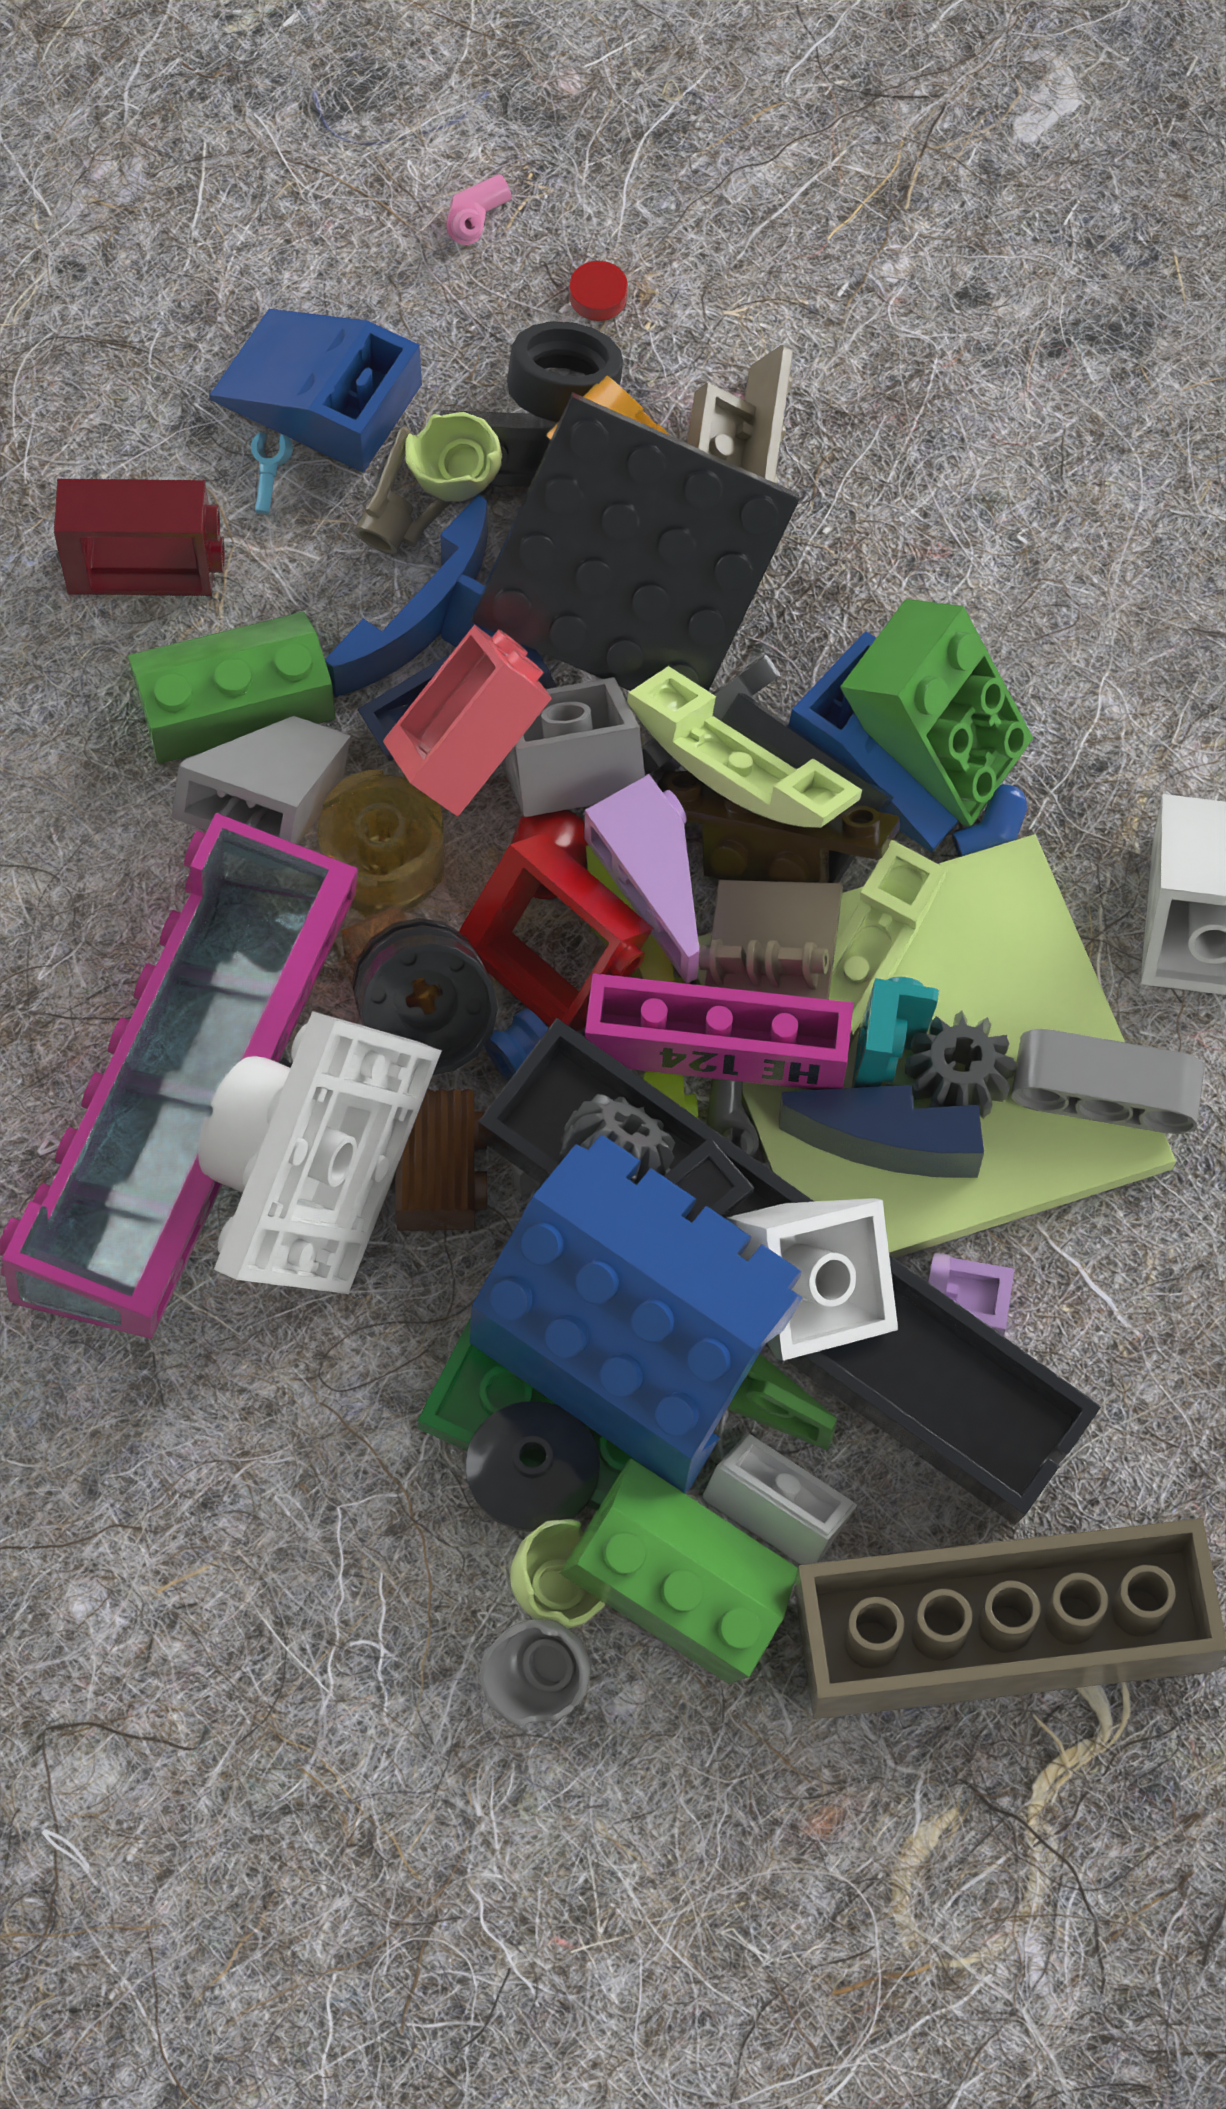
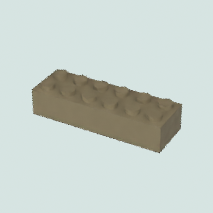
(1009, 1618)

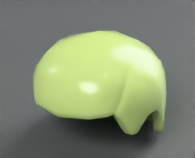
(454, 456)
(537, 1579)

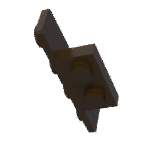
(756, 848)

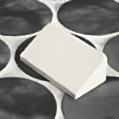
(778, 1500)

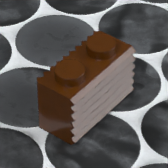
(437, 1168)

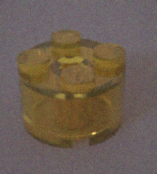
(388, 835)

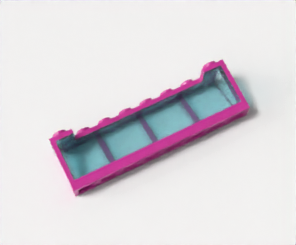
(226, 988)

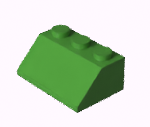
(231, 685)
(683, 1574)

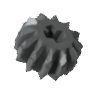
(945, 1046)
(624, 1126)

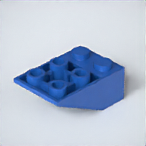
(323, 382)
(831, 723)

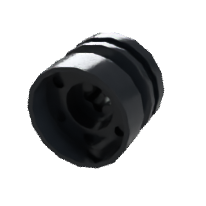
(461, 998)

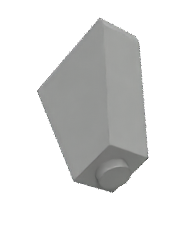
(264, 778)

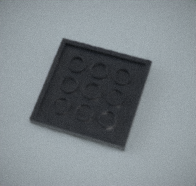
(633, 551)

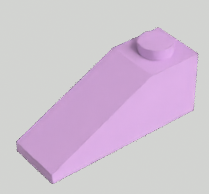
(645, 852)

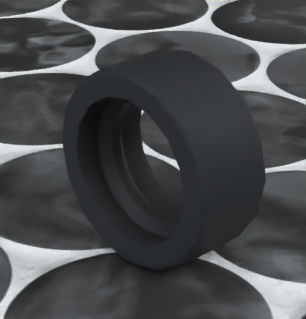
(559, 346)

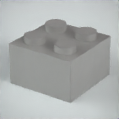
(576, 750)

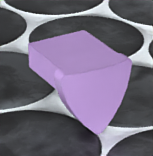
(975, 1286)

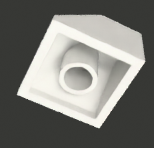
(843, 1269)

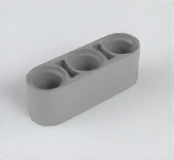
(1108, 1081)

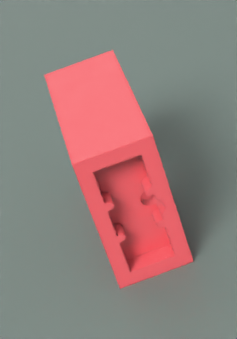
(468, 718)

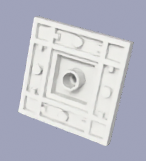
(312, 1150)

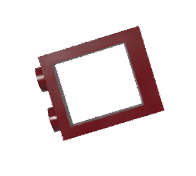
(137, 537)

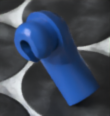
(999, 824)

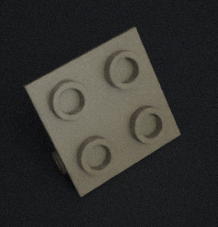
(773, 937)

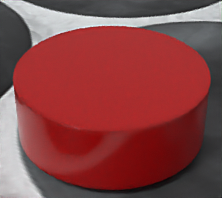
(598, 290)

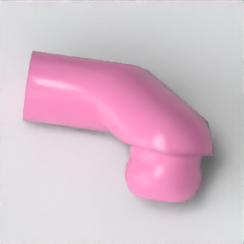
(470, 206)

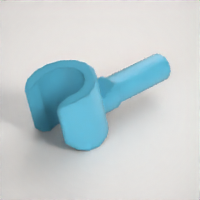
(268, 468)

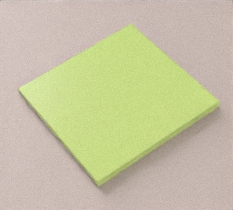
(1005, 952)

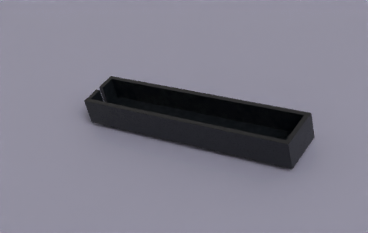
(934, 1385)

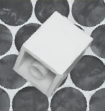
(1187, 897)

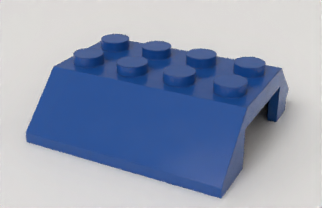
(632, 1308)

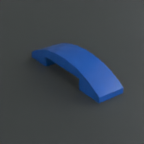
(373, 654)

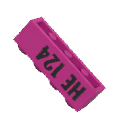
(720, 1032)

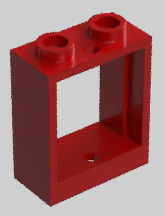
(519, 967)

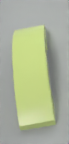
(682, 722)
(882, 925)

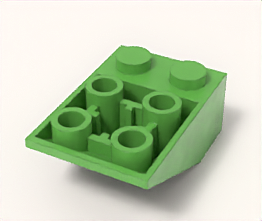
(939, 705)

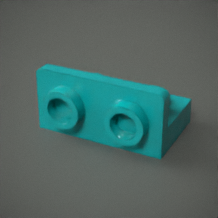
(891, 1019)

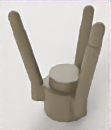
(387, 515)

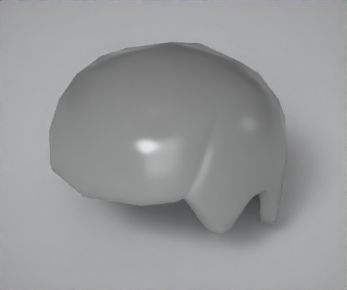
(535, 1672)

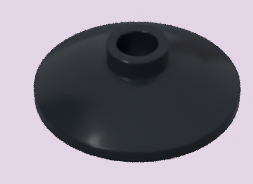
(526, 1495)

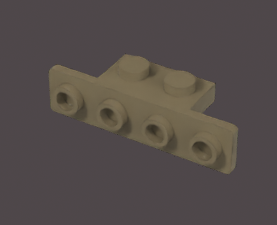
(746, 429)

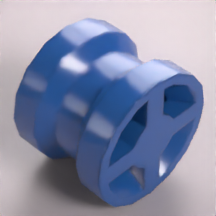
(511, 1047)

